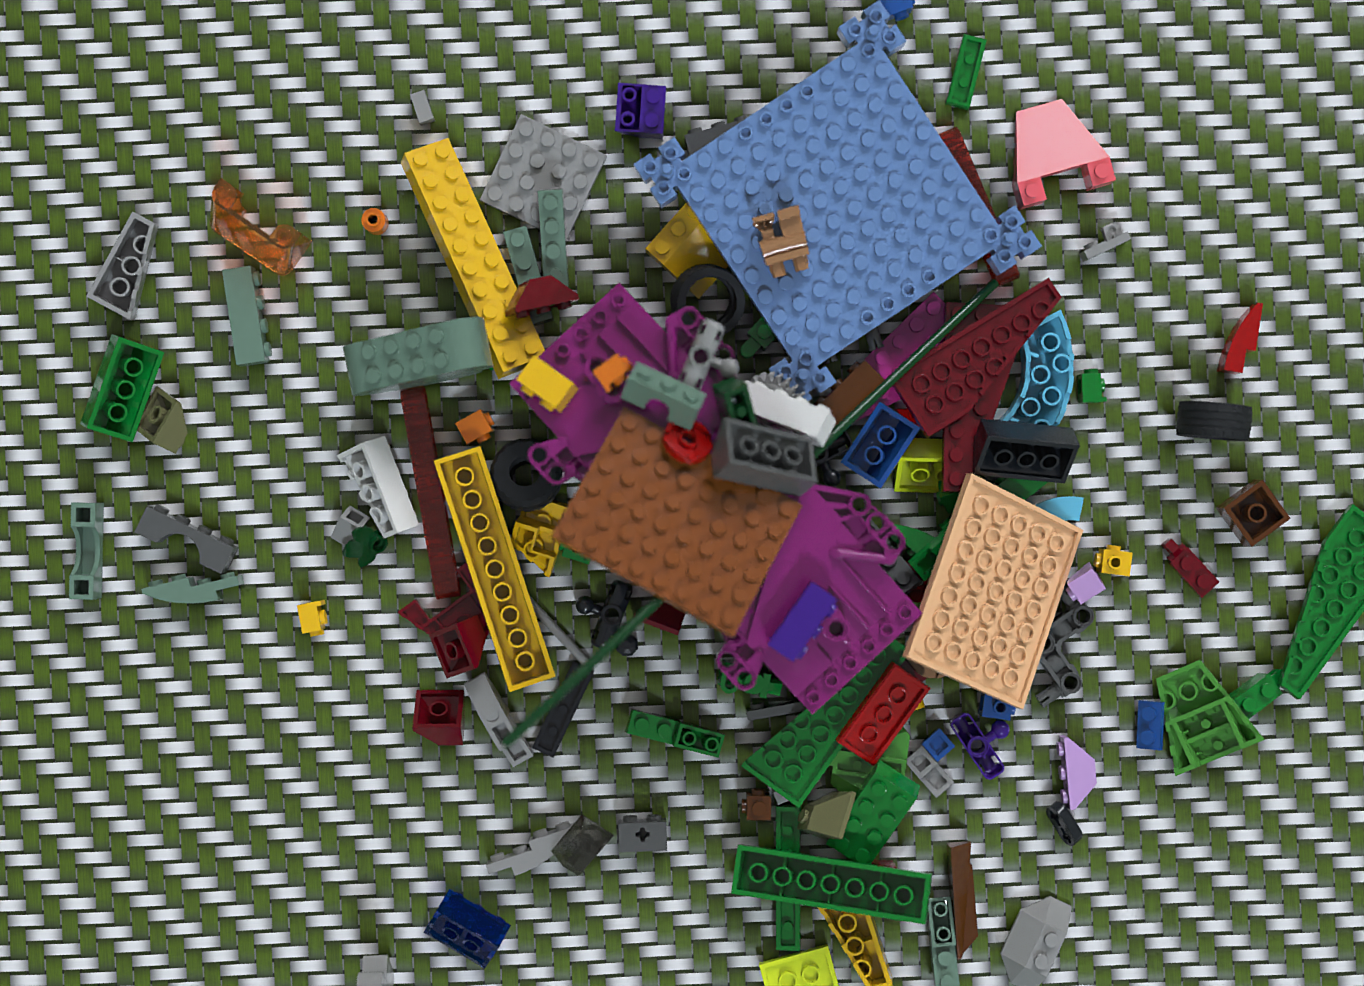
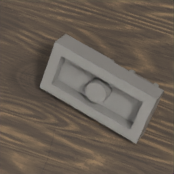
(1112, 237)

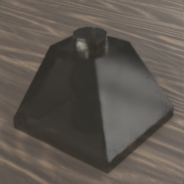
(581, 844)

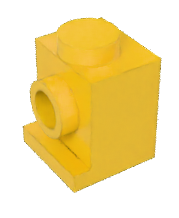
(312, 618)

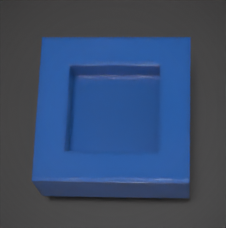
(937, 744)

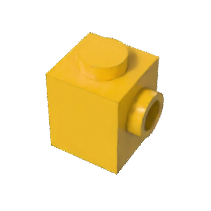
(1113, 561)

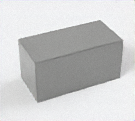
(422, 107)

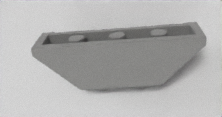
(1035, 941)

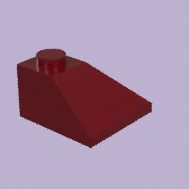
(666, 618)
(459, 646)
(440, 716)

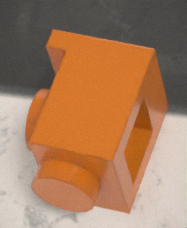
(613, 371)

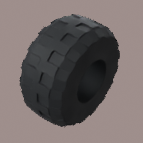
(522, 497)

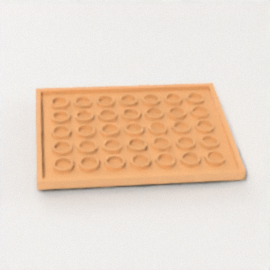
(993, 592)

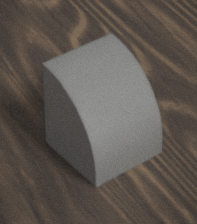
(347, 523)

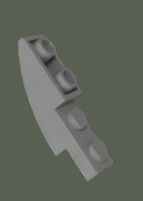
(496, 717)
(527, 858)

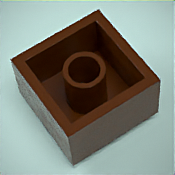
(1253, 513)

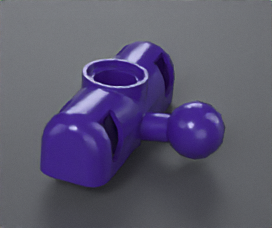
(969, 733)

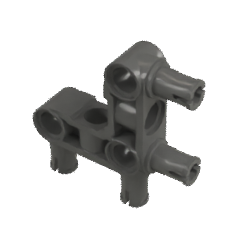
(1052, 658)

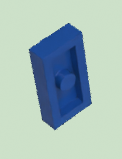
(1150, 725)

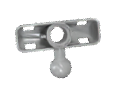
(727, 367)

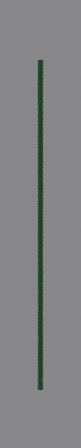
(655, 602)

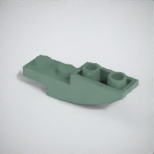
(186, 591)
(942, 942)

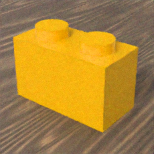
(546, 384)

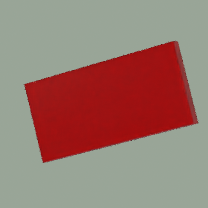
(882, 713)

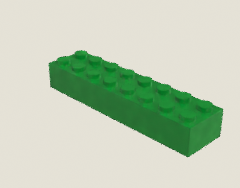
(832, 883)

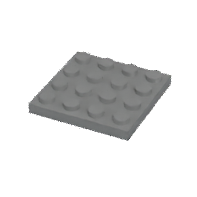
(537, 161)

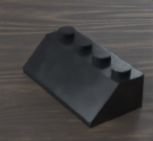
(1024, 451)

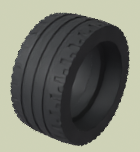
(691, 276)
(1214, 420)

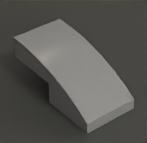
(929, 771)

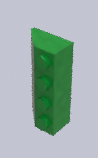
(122, 388)

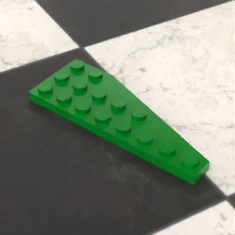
(1330, 604)

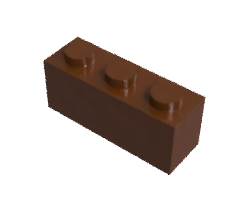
(851, 391)

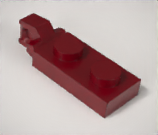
(1190, 568)

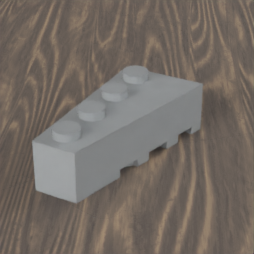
(125, 269)

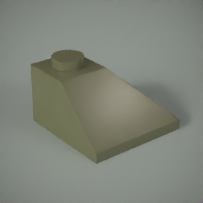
(163, 421)
(827, 815)

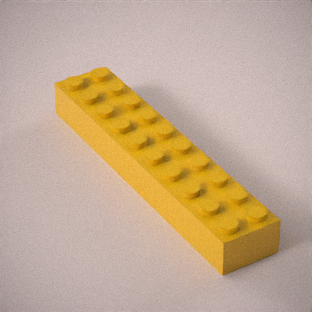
(470, 253)
(494, 568)

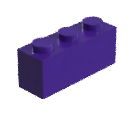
(803, 622)

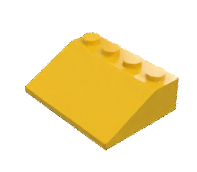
(684, 245)

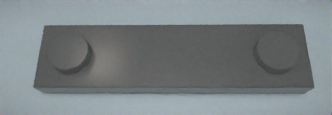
(759, 710)

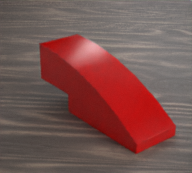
(1241, 340)

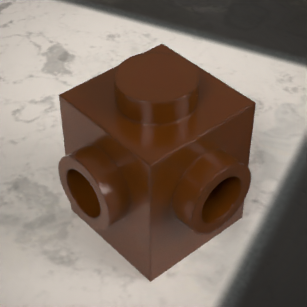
(757, 805)

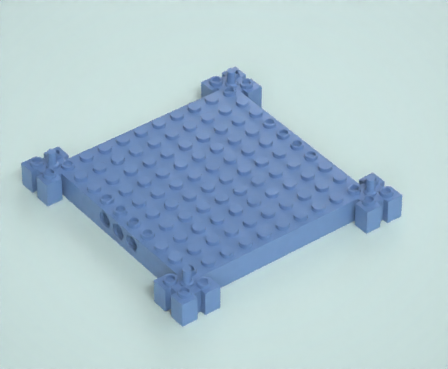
(873, 193)

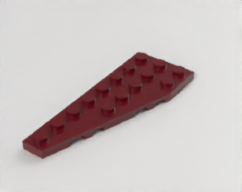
(964, 366)
(959, 435)

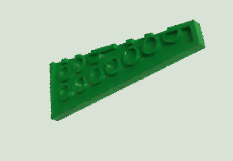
(807, 745)

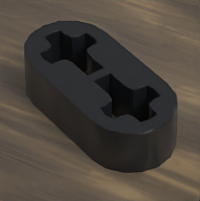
(1064, 823)

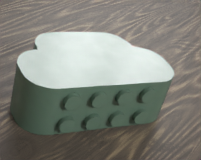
(418, 356)

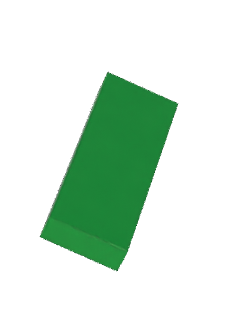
(966, 72)

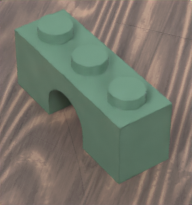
(648, 384)

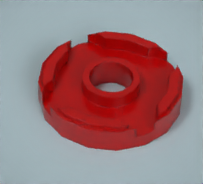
(683, 451)

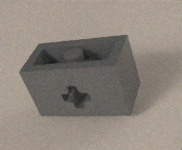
(633, 842)

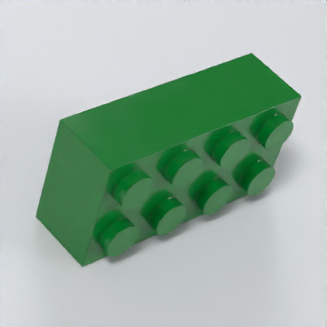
(876, 813)

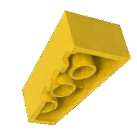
(862, 945)

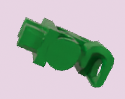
(763, 685)

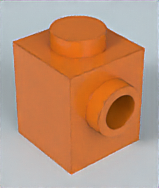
(476, 427)

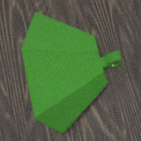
(851, 770)

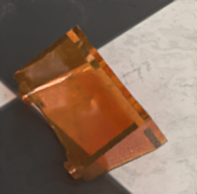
(275, 251)

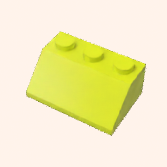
(919, 467)

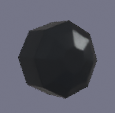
(628, 645)

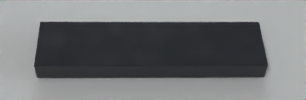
(561, 715)

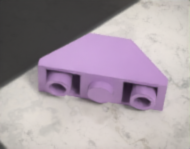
(1076, 771)

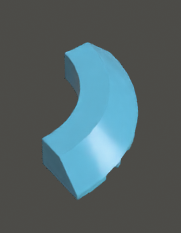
(1045, 375)

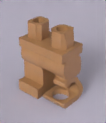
(788, 245)

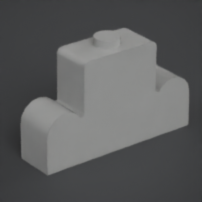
(376, 971)

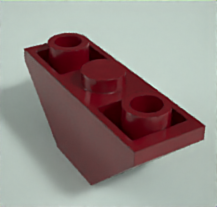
(540, 296)

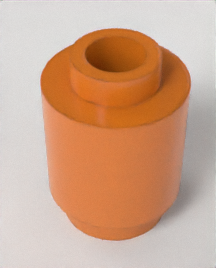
(381, 224)

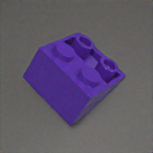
(640, 110)

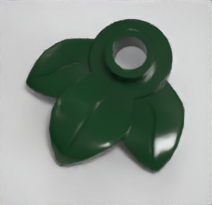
(365, 545)

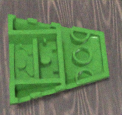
(1201, 718)

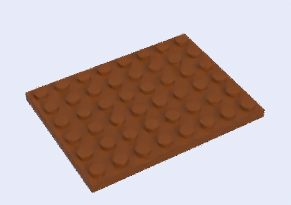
(675, 525)

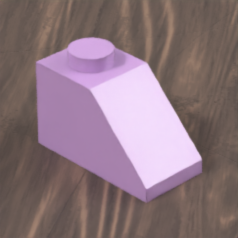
(1084, 584)

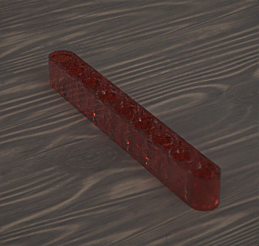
(430, 493)

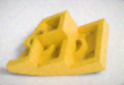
(533, 534)

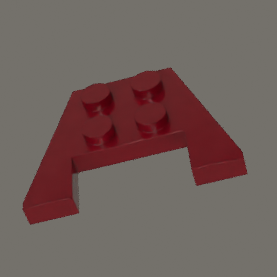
(461, 609)

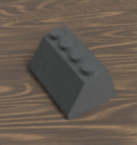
(764, 457)

